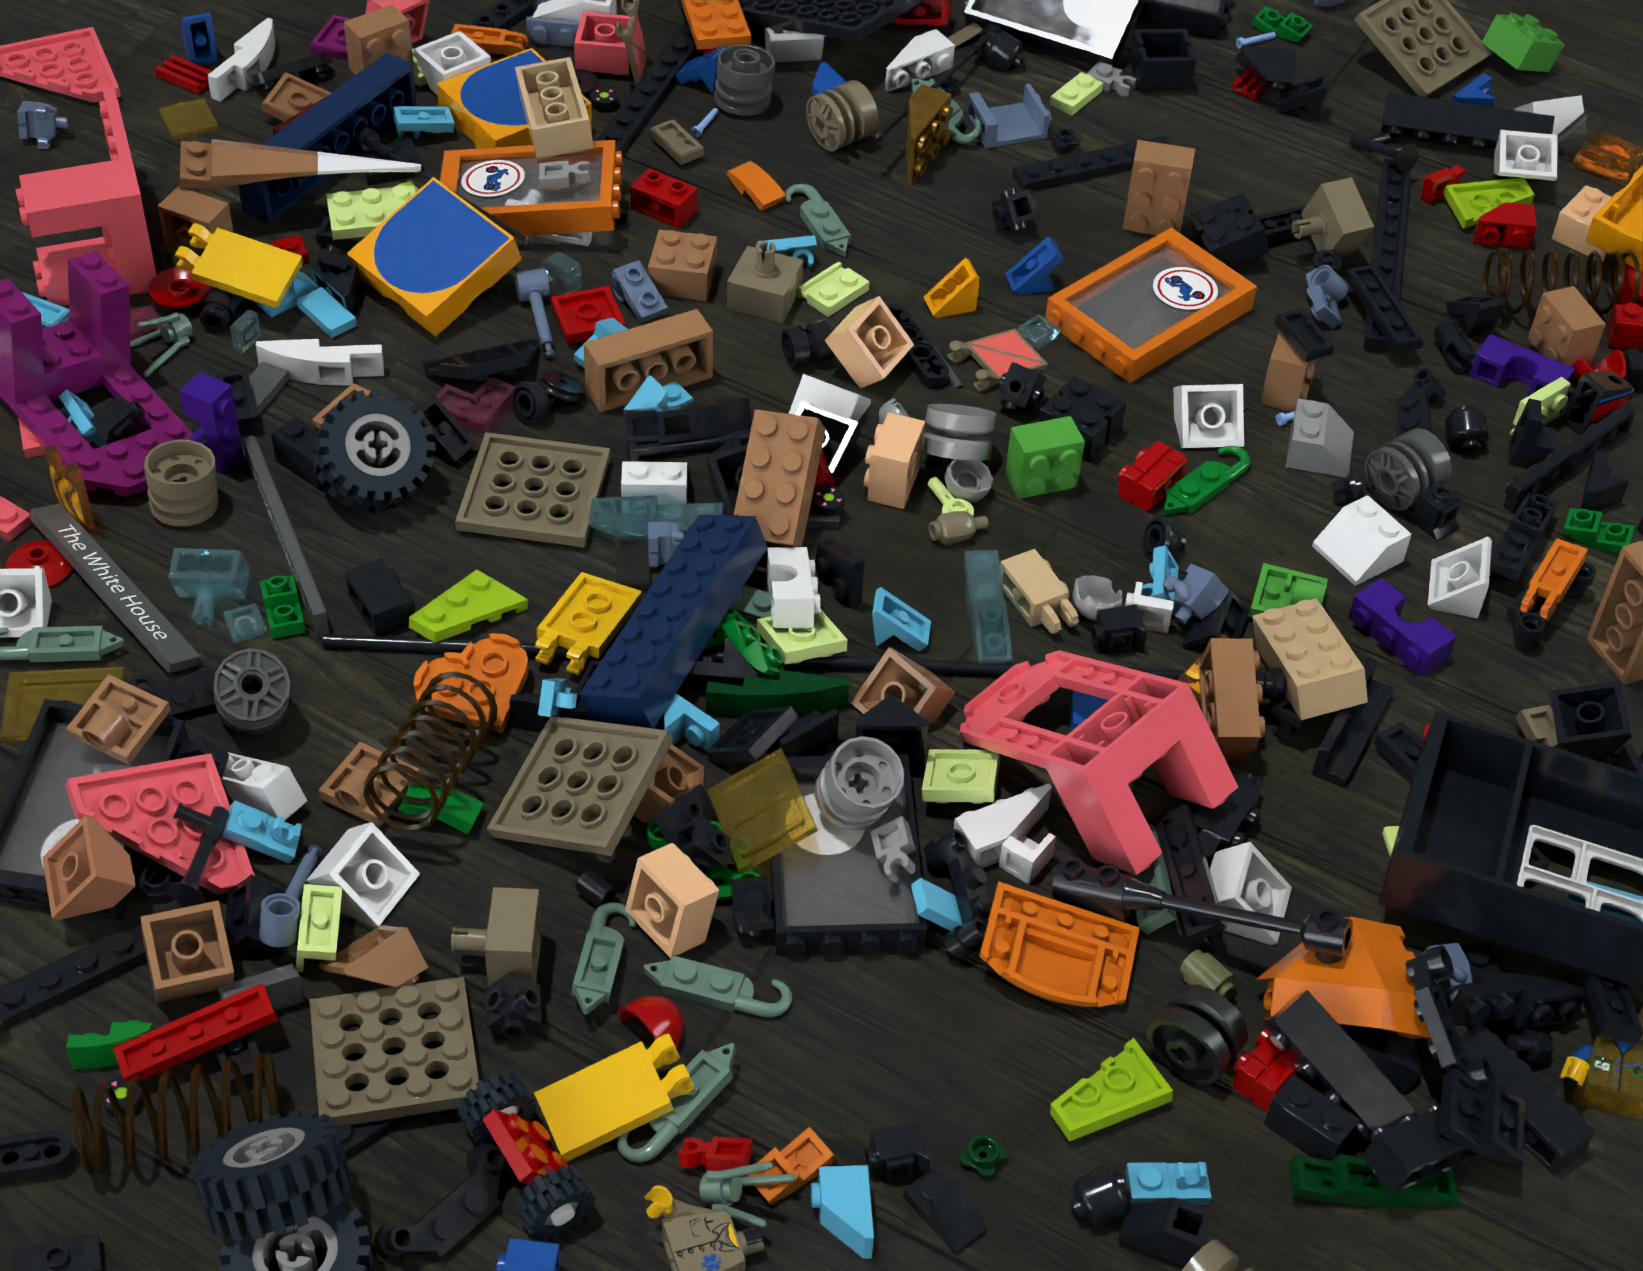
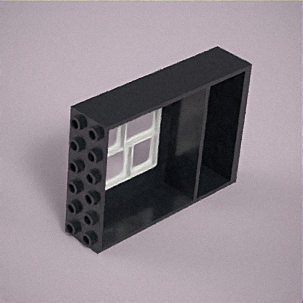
(1470, 838)

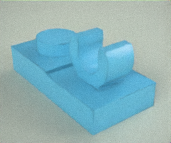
(423, 118)
(796, 247)
(79, 415)
(1160, 569)
(556, 697)
(261, 832)
(1168, 1180)

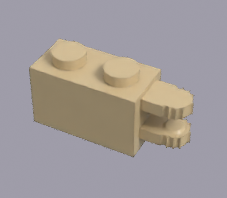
(1037, 591)

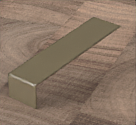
(965, 34)

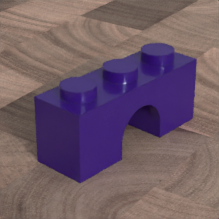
(1504, 360)
(213, 406)
(1418, 645)

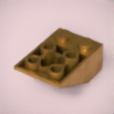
(926, 128)

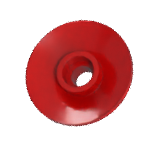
(176, 289)
(42, 555)

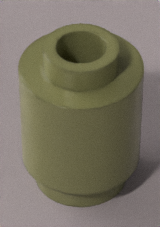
(1208, 972)

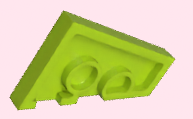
(1477, 198)
(464, 604)
(1112, 1094)

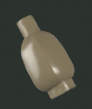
(956, 527)

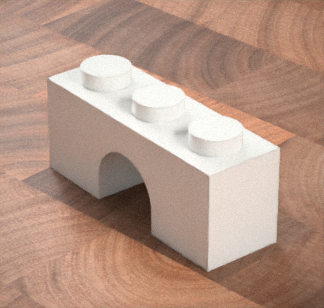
(792, 587)

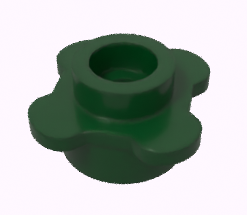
(983, 1145)

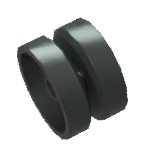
(1197, 1034)

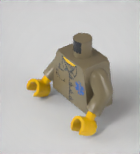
(701, 1236)

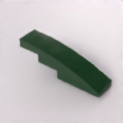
(793, 689)
(1353, 1182)

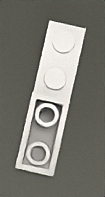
(251, 56)
(322, 365)

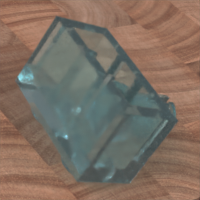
(208, 576)

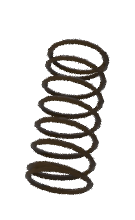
(1505, 276)
(457, 770)
(91, 1148)

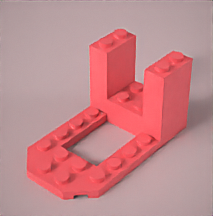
(89, 198)
(1091, 767)

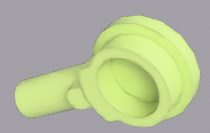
(950, 504)

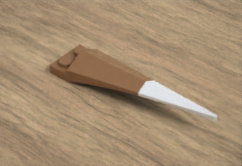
(238, 163)

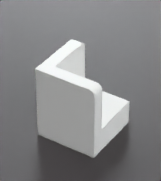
(1025, 857)

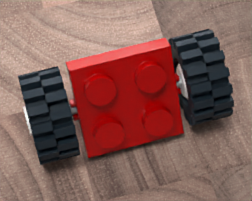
(558, 1193)

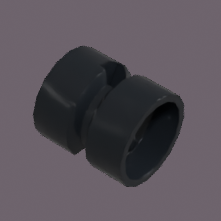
(806, 344)

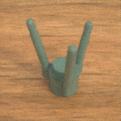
(175, 329)
(725, 1187)

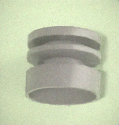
(859, 783)

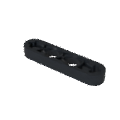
(921, 366)

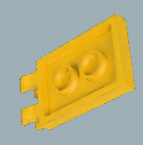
(240, 265)
(585, 620)
(612, 1096)

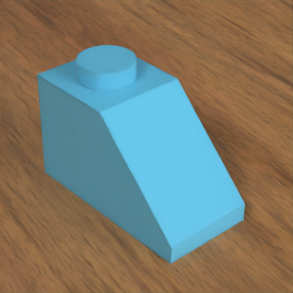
(846, 1205)

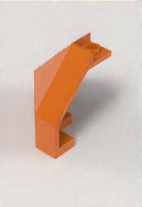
(1361, 990)

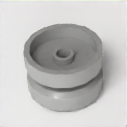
(959, 432)

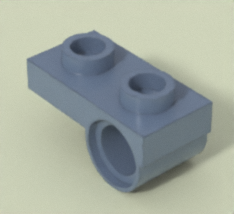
(634, 285)
(1326, 290)

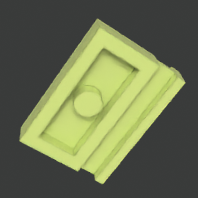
(833, 289)
(1552, 398)

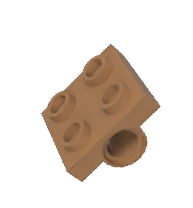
(118, 719)
(345, 784)

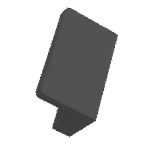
(281, 985)

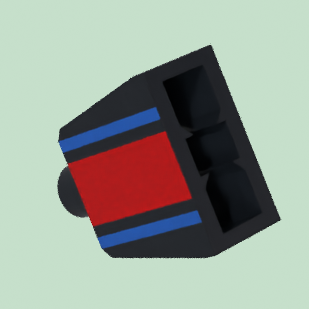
(1594, 398)

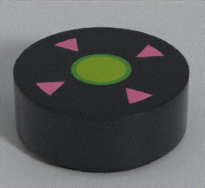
(604, 99)
(828, 501)
(120, 1089)

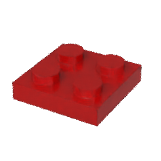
(582, 309)

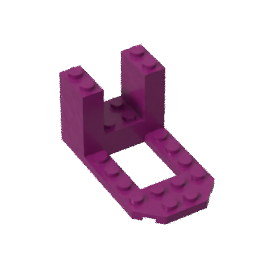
(76, 357)

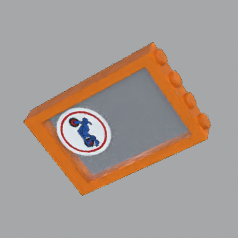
(508, 187)
(1150, 304)

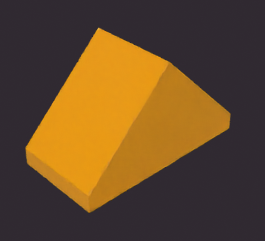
(955, 292)

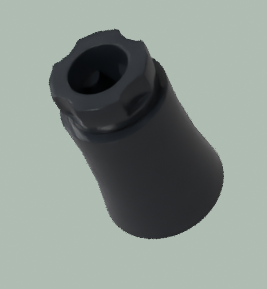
(219, 309)

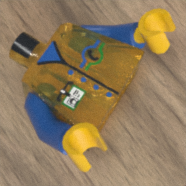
(1608, 1076)

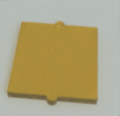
(188, 119)

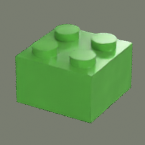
(1523, 42)
(1044, 457)

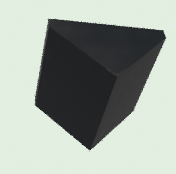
(726, 475)
(1591, 719)
(897, 727)

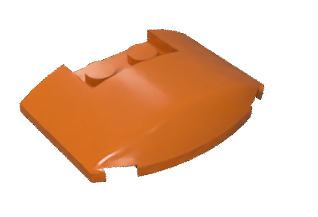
(1058, 949)

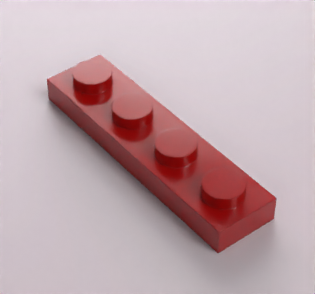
(195, 1033)

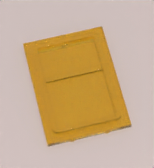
(29, 690)
(762, 810)

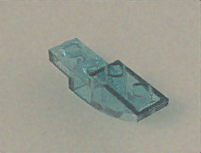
(631, 514)
(987, 607)

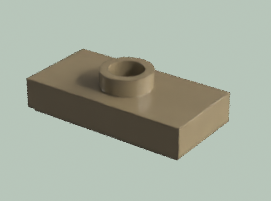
(677, 141)

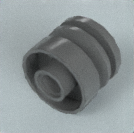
(744, 80)
(1407, 468)
(251, 671)

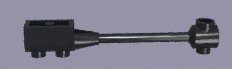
(1116, 894)

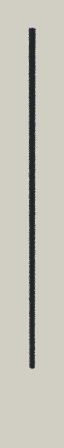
(830, 662)

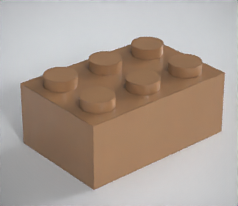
(1158, 187)
(1232, 696)

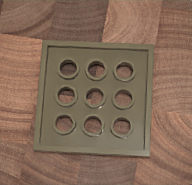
(1408, 62)
(528, 453)
(545, 763)
(376, 1067)

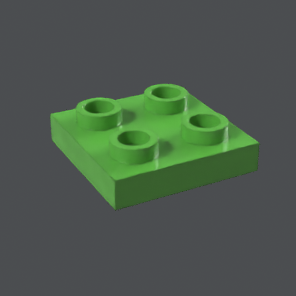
(1285, 587)

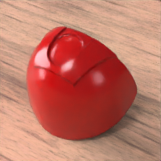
(1614, 361)
(657, 1014)

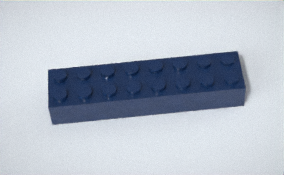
(332, 128)
(674, 621)

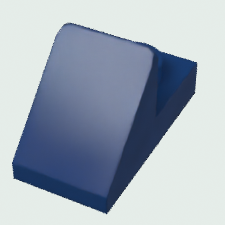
(701, 68)
(1476, 92)
(1033, 270)

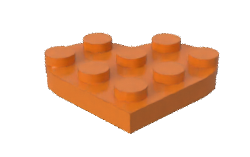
(494, 661)

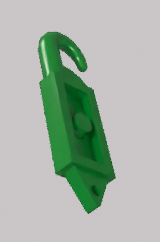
(1205, 483)

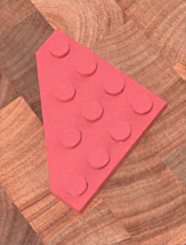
(61, 63)
(139, 809)

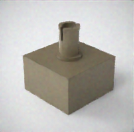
(1335, 218)
(764, 283)
(511, 935)

